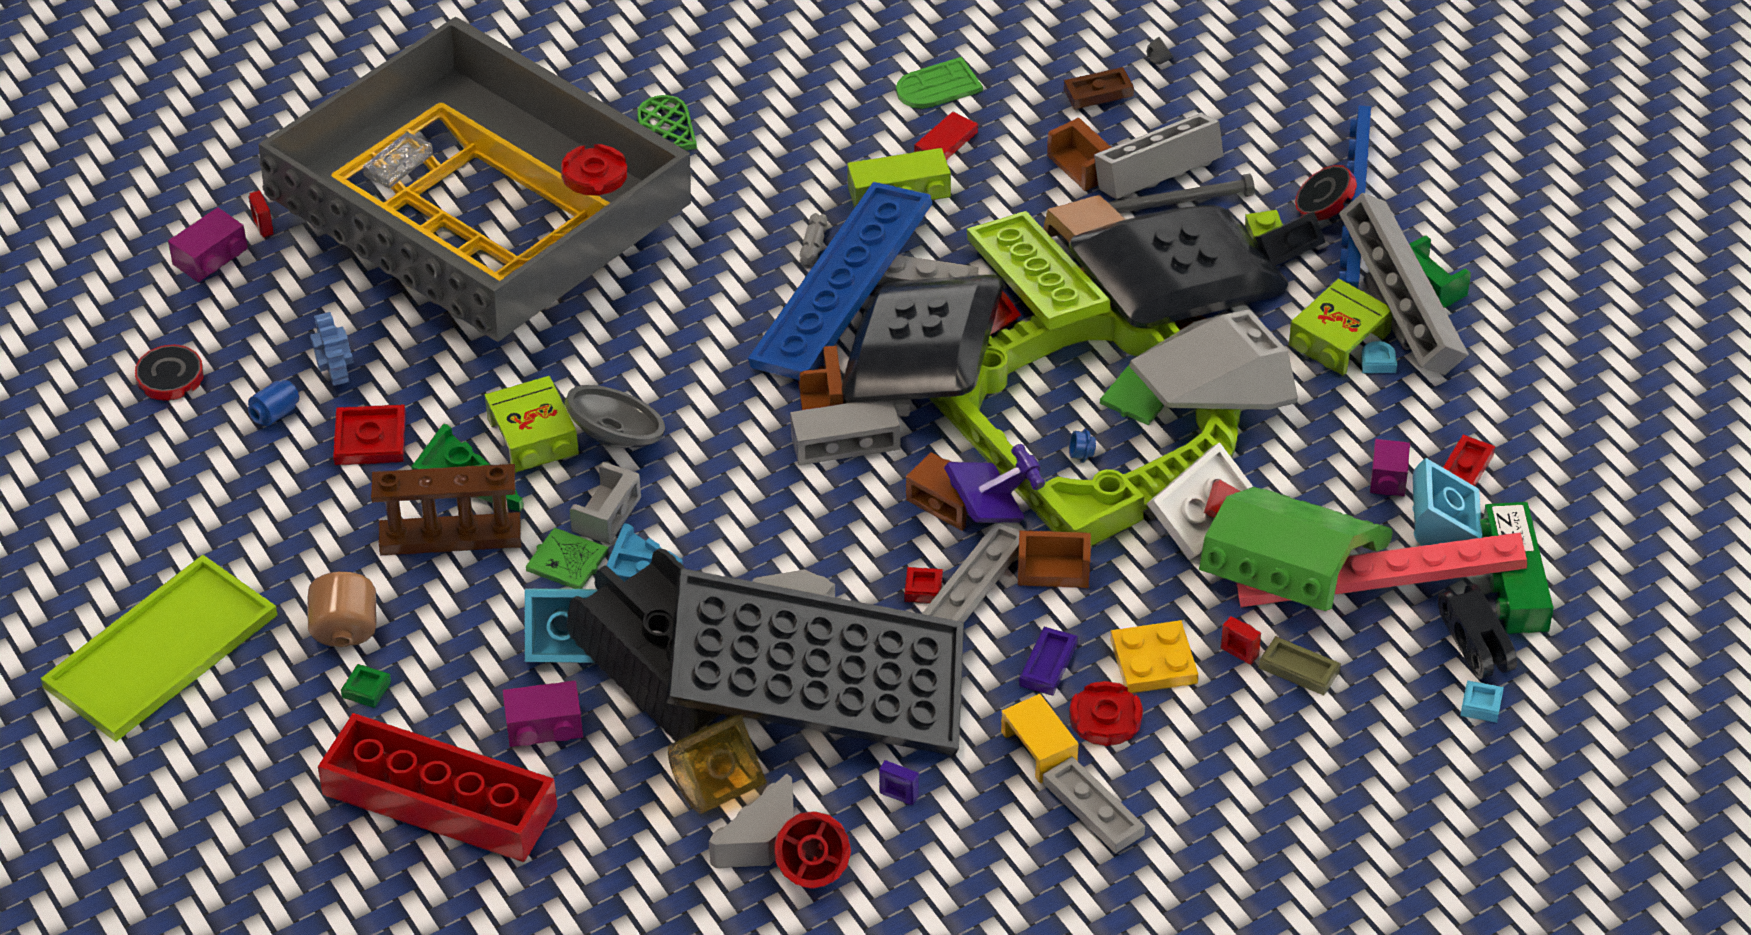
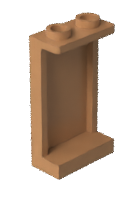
(1080, 217)

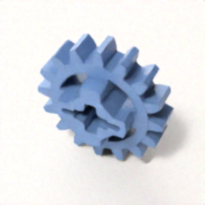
(331, 348)

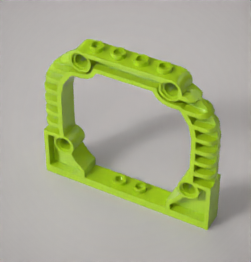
(1111, 498)

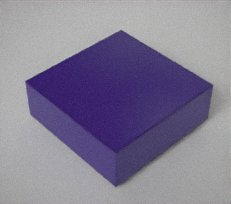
(898, 782)

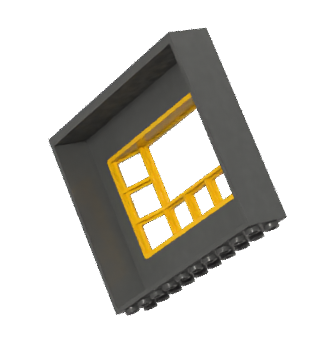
(506, 116)

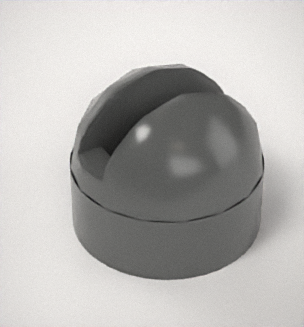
(1158, 51)

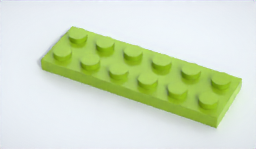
(1038, 270)

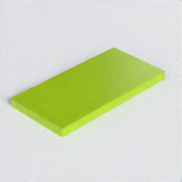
(159, 647)

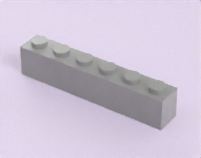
(1403, 284)

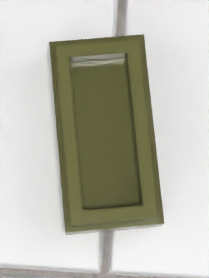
(1299, 665)

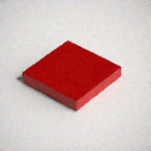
(369, 434)

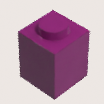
(1390, 467)

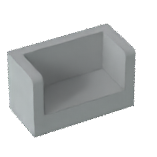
(609, 505)

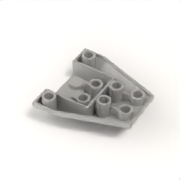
(1219, 365)

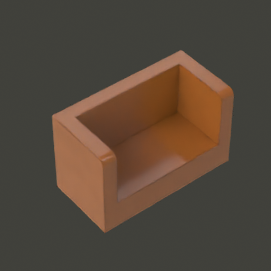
(1073, 150)
(1054, 559)

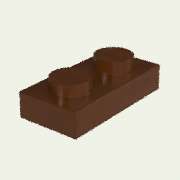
(1098, 88)

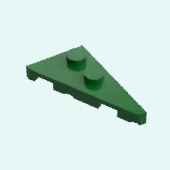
(447, 451)

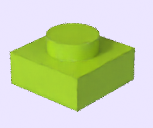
(1261, 222)

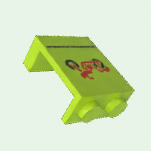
(1338, 324)
(532, 423)

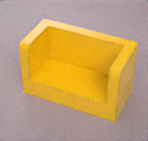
(1040, 733)

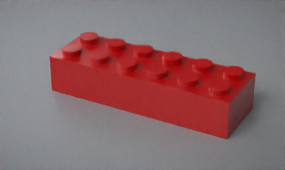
(438, 787)

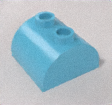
(1444, 506)
(546, 626)

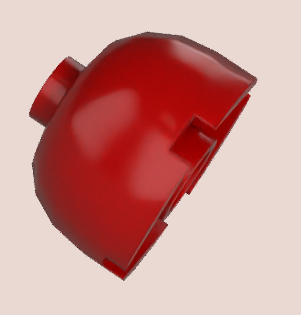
(812, 849)

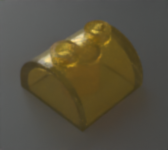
(715, 764)

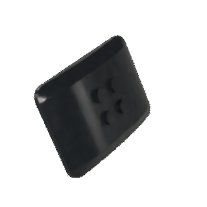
(1177, 264)
(922, 339)

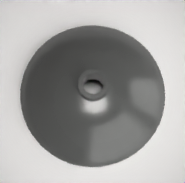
(614, 417)

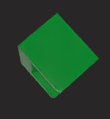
(1447, 287)

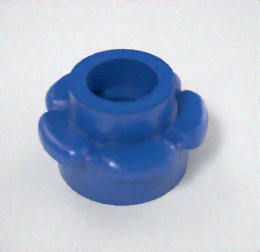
(1082, 445)

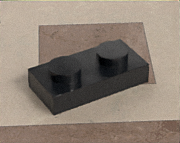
(1291, 239)

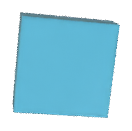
(1482, 701)

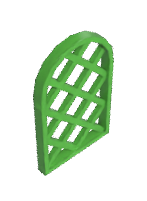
(663, 99)

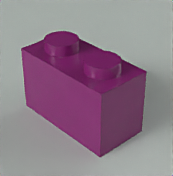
(207, 244)
(542, 713)

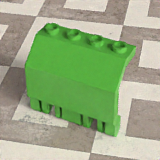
(1285, 545)

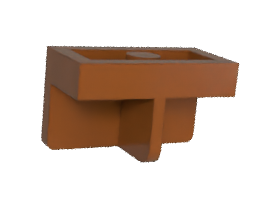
(822, 386)

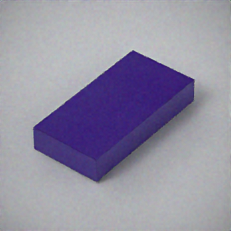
(1048, 661)

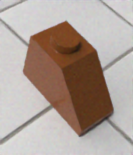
(931, 490)

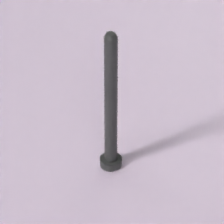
(1245, 186)

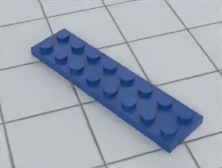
(840, 280)

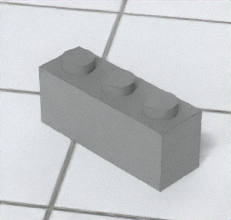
(844, 431)

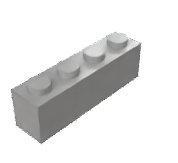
(1158, 156)

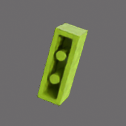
(915, 171)

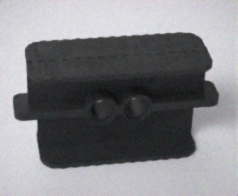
(618, 635)

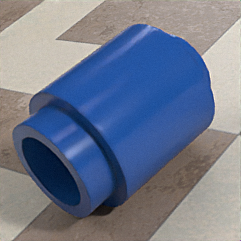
(273, 402)

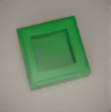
(366, 685)

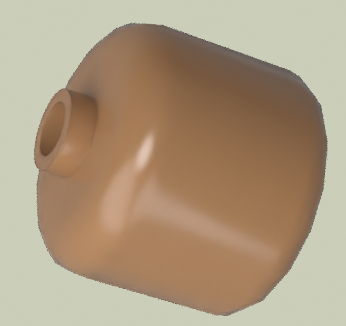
(341, 609)

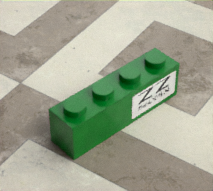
(1523, 593)

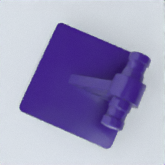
(989, 493)

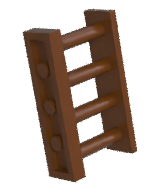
(446, 532)

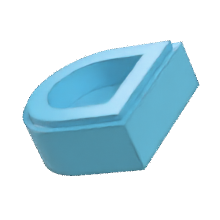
(1378, 358)

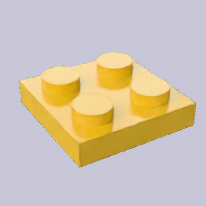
(1154, 656)

